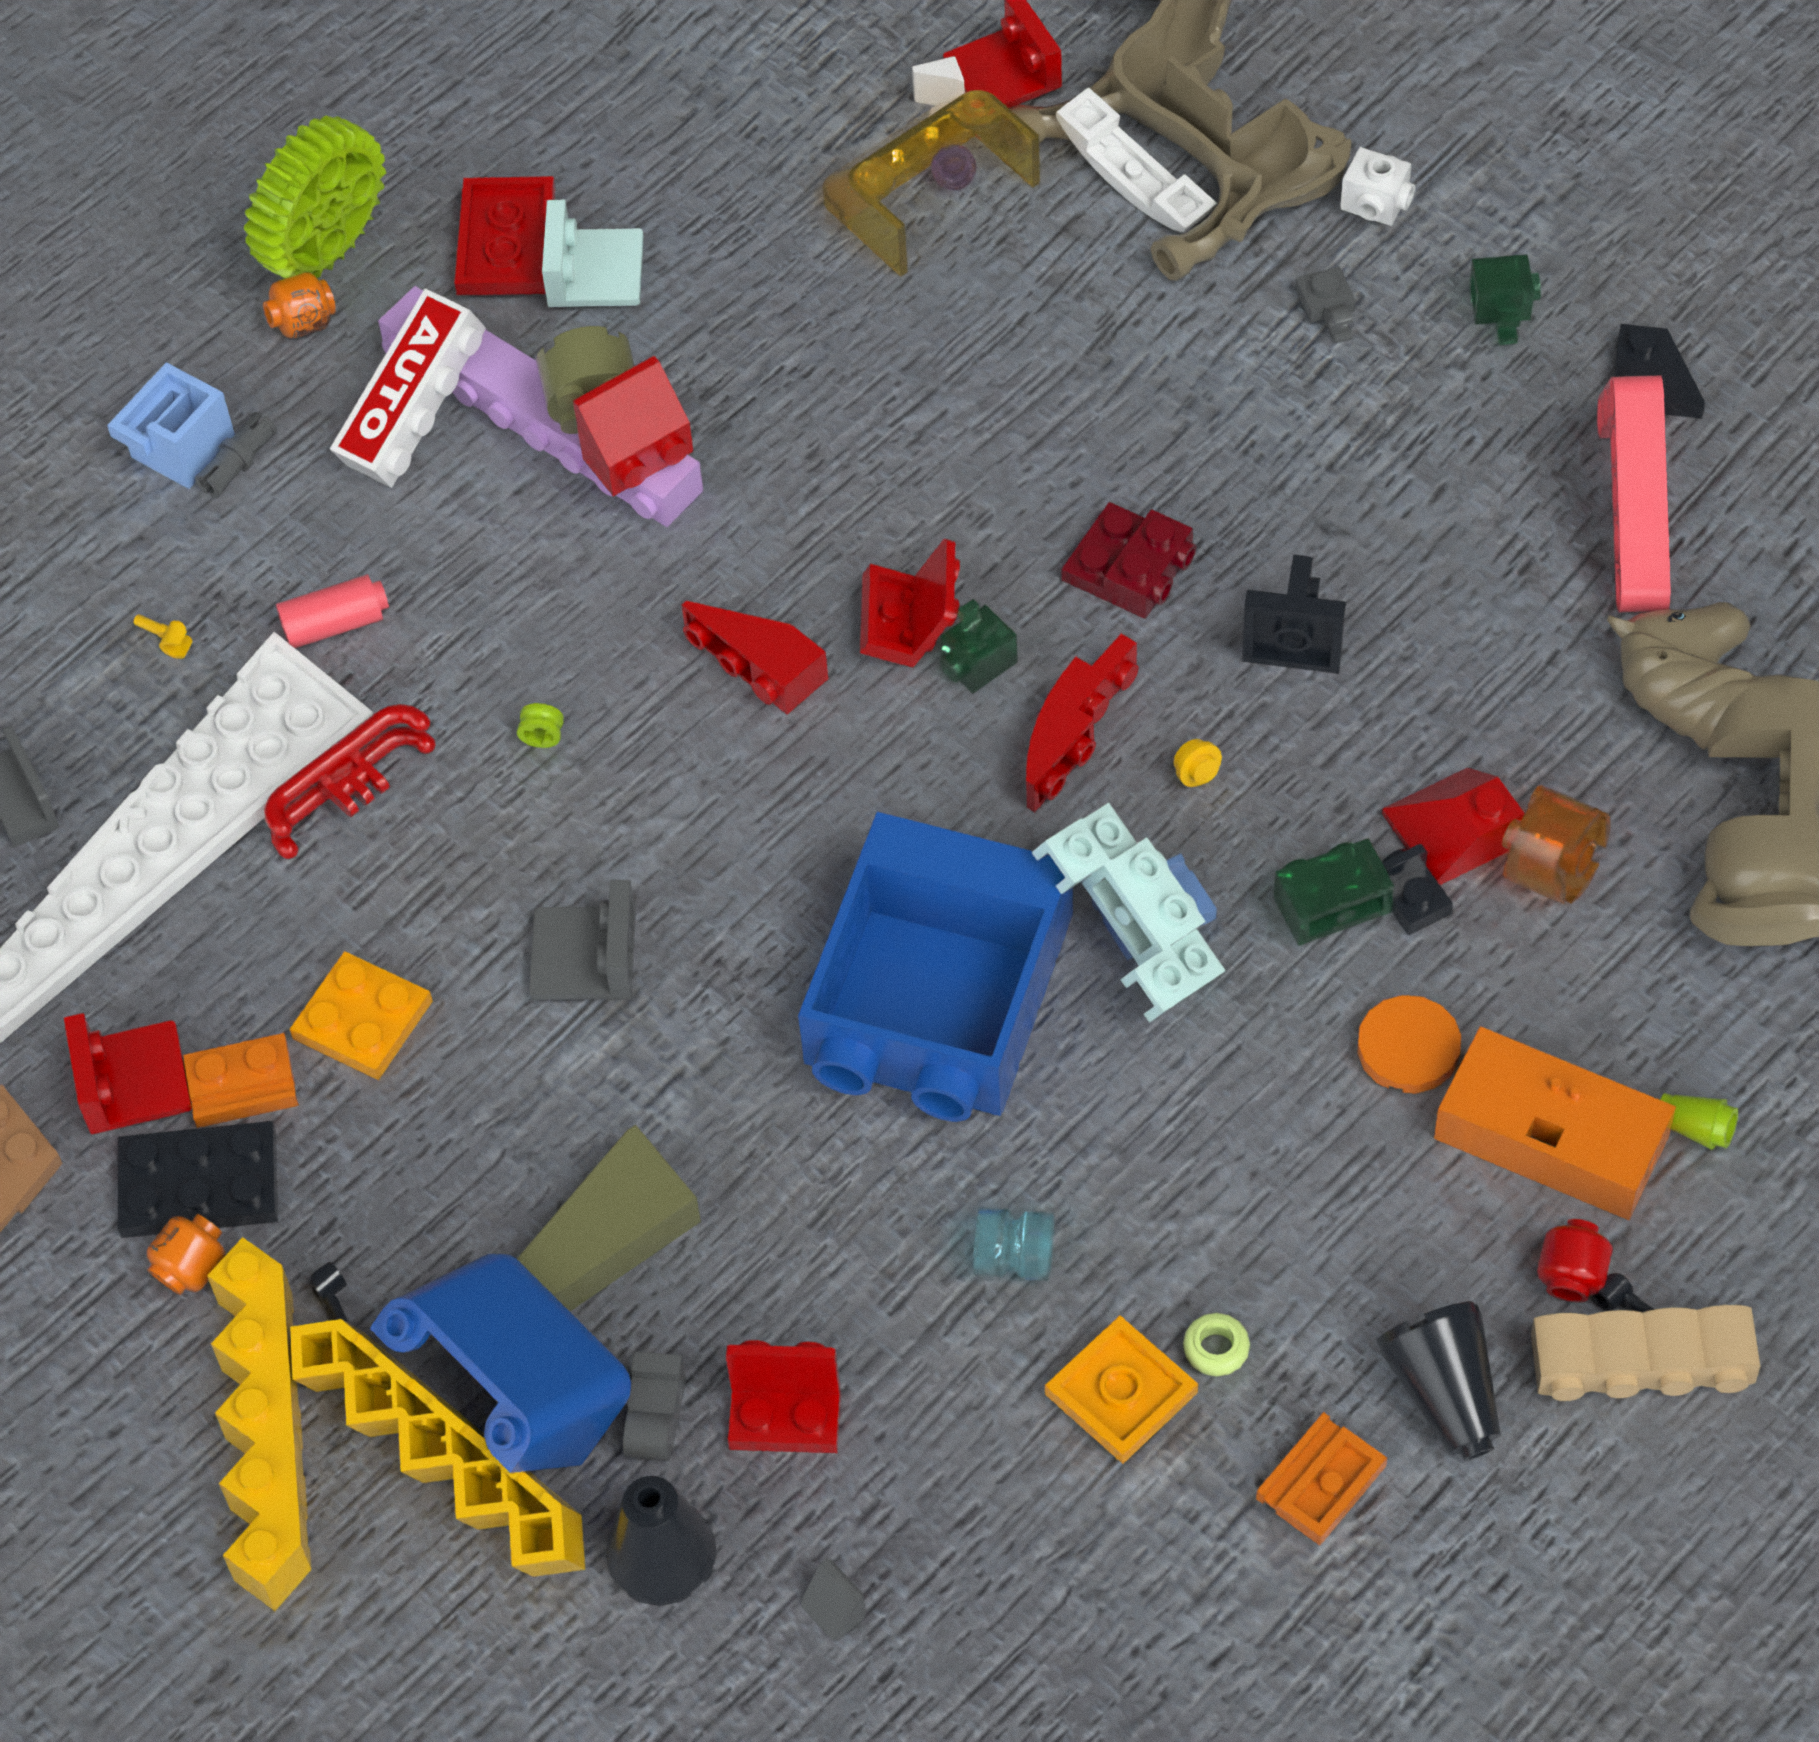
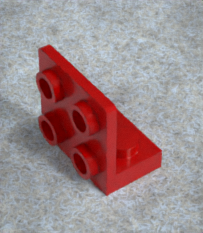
(1012, 62)
(127, 1074)
(783, 1397)

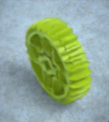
(314, 197)

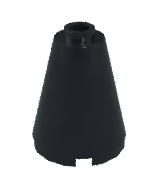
(1448, 1376)
(659, 1544)

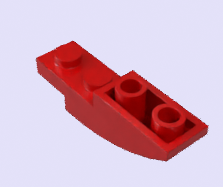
(1067, 718)

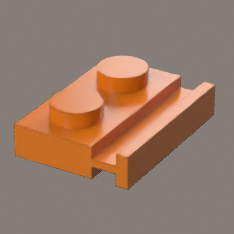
(240, 1080)
(1321, 1478)

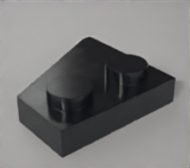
(1654, 353)

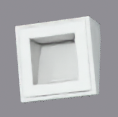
(937, 81)

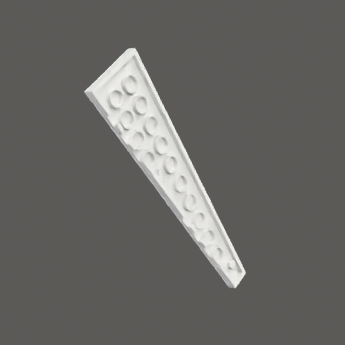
(176, 821)

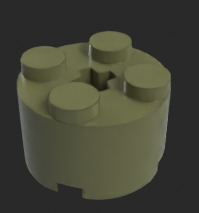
(577, 365)

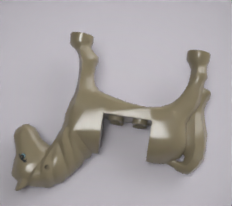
(1163, 82)
(1756, 862)

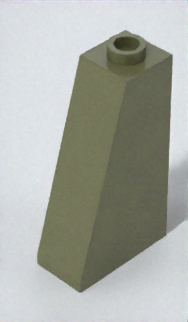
(611, 1222)

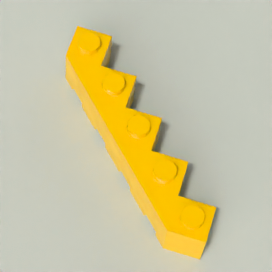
(263, 1423)
(439, 1445)

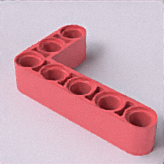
(1634, 420)

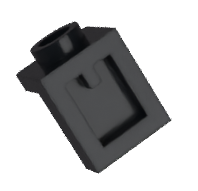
(1417, 894)

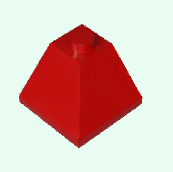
(1456, 821)

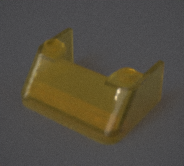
(860, 185)

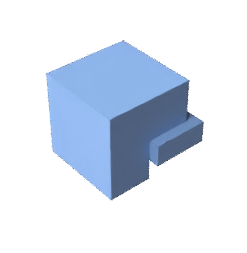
(174, 424)

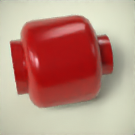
(1574, 1261)

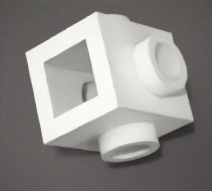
(1377, 186)

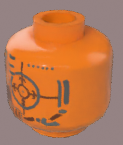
(299, 305)
(185, 1253)

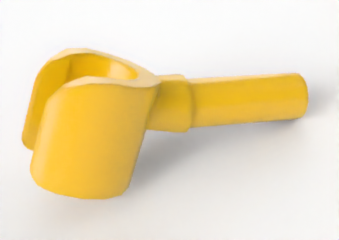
(174, 638)

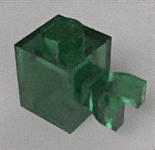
(1503, 293)
(977, 647)

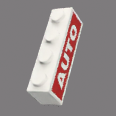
(408, 388)

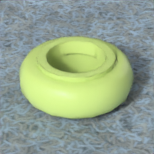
(1210, 1363)

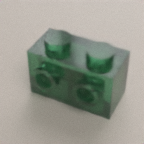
(1333, 891)

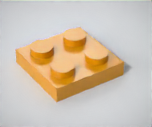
(361, 1015)
(1121, 1389)

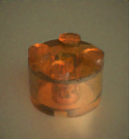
(1555, 845)

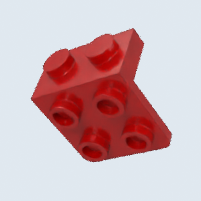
(908, 612)

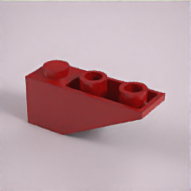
(765, 653)

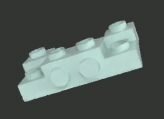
(1140, 903)

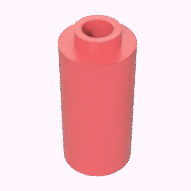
(332, 610)

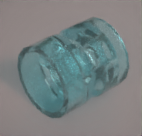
(1013, 1243)

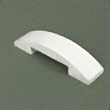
(1128, 167)

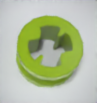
(540, 725)

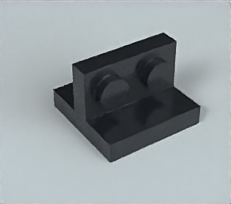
(1296, 626)

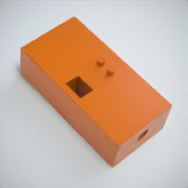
(1554, 1122)

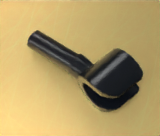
(325, 1284)
(1619, 1291)

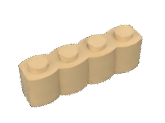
(1644, 1350)

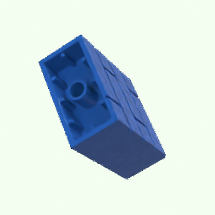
(935, 968)

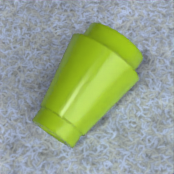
(1703, 1119)

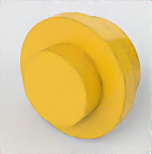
(1197, 762)

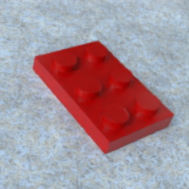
(502, 235)

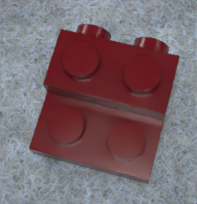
(1130, 558)

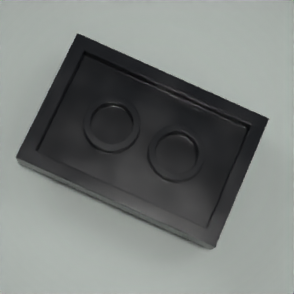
(207, 1171)

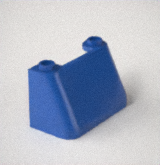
(526, 1349)

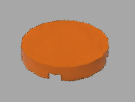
(1409, 1044)

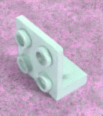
(589, 264)

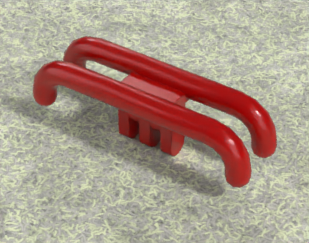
(345, 772)

